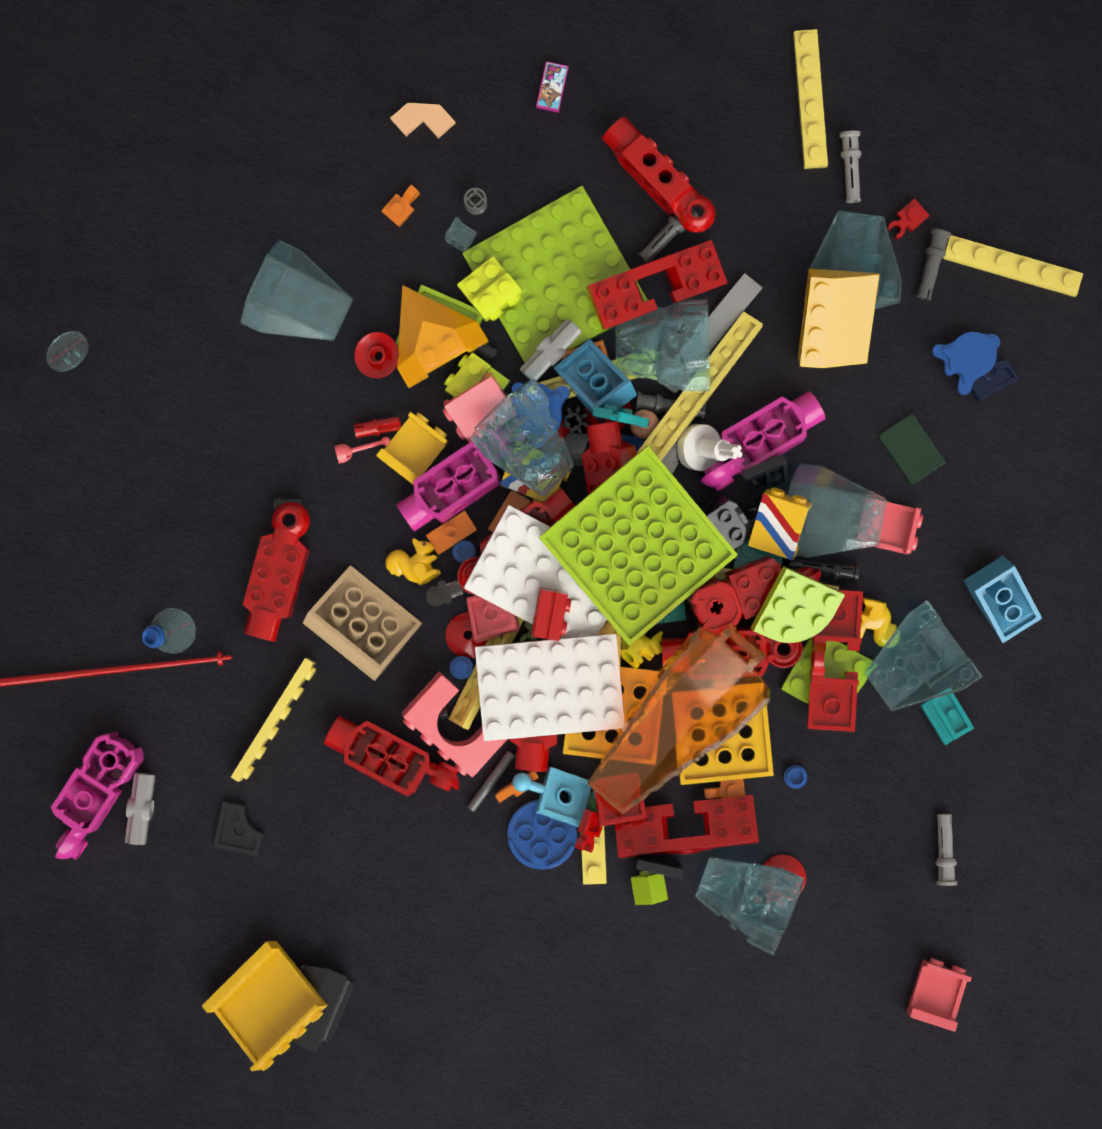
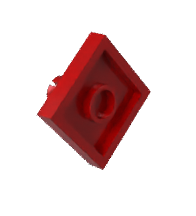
(610, 815)

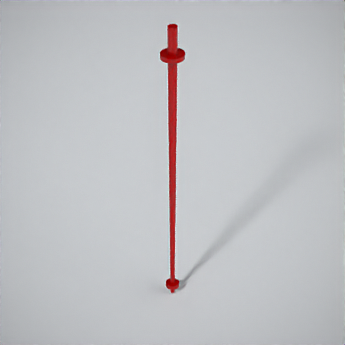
(108, 670)

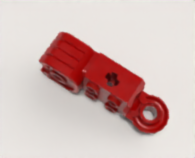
(738, 593)

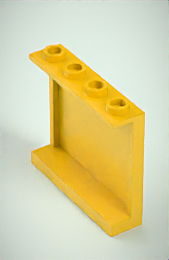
(266, 1004)

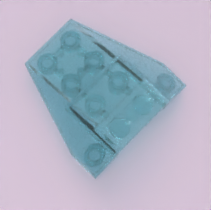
(862, 245)
(294, 297)
(840, 515)
(920, 662)

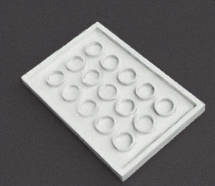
(518, 564)
(549, 687)

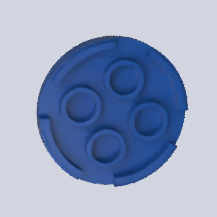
(538, 839)

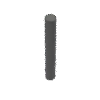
(490, 781)

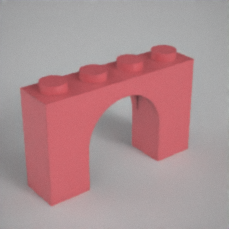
(423, 714)

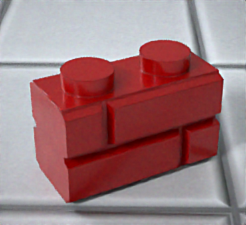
(550, 613)

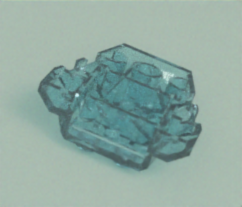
(667, 346)
(524, 439)
(752, 898)

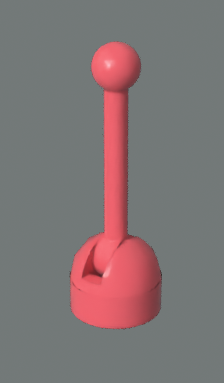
(344, 452)

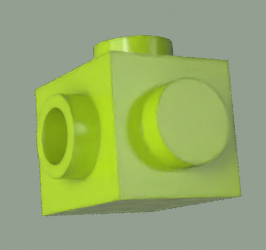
(649, 888)

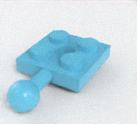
(549, 801)

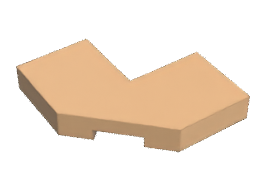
(413, 114)

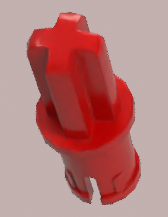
(377, 427)

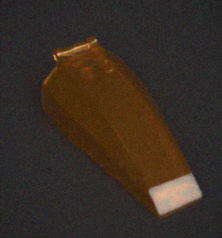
(688, 710)

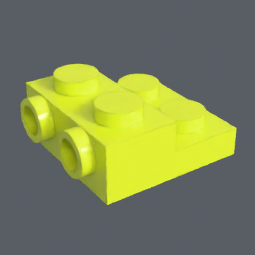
(490, 289)
(470, 373)

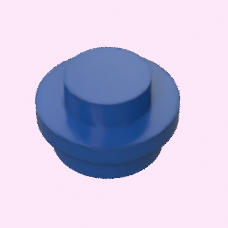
(463, 550)
(153, 636)
(461, 667)
(795, 776)

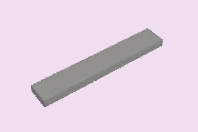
(728, 312)

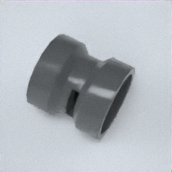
(479, 202)

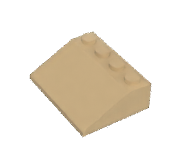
(362, 622)

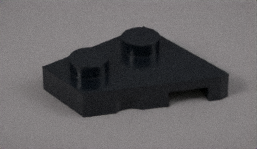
(769, 474)

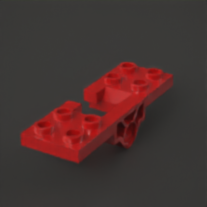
(688, 273)
(832, 699)
(726, 823)

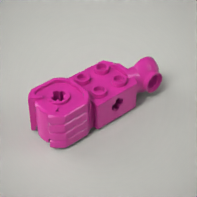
(94, 790)

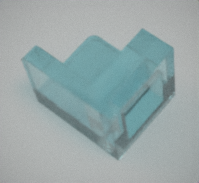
(460, 235)

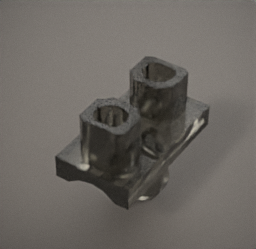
(444, 593)

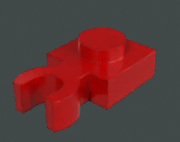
(909, 217)
(590, 829)

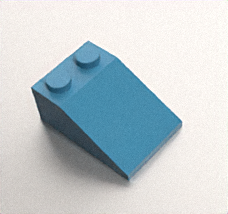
(595, 378)
(1003, 598)

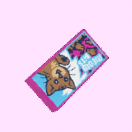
(552, 87)

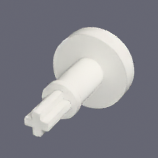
(702, 447)

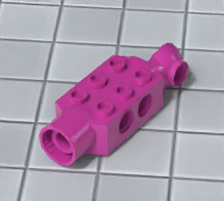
(765, 435)
(449, 487)

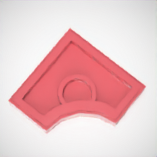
(489, 619)

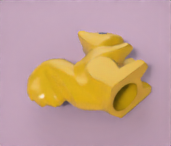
(414, 568)
(878, 618)

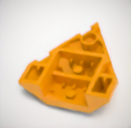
(432, 336)

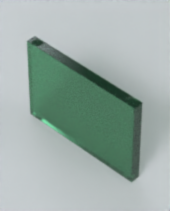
(912, 449)

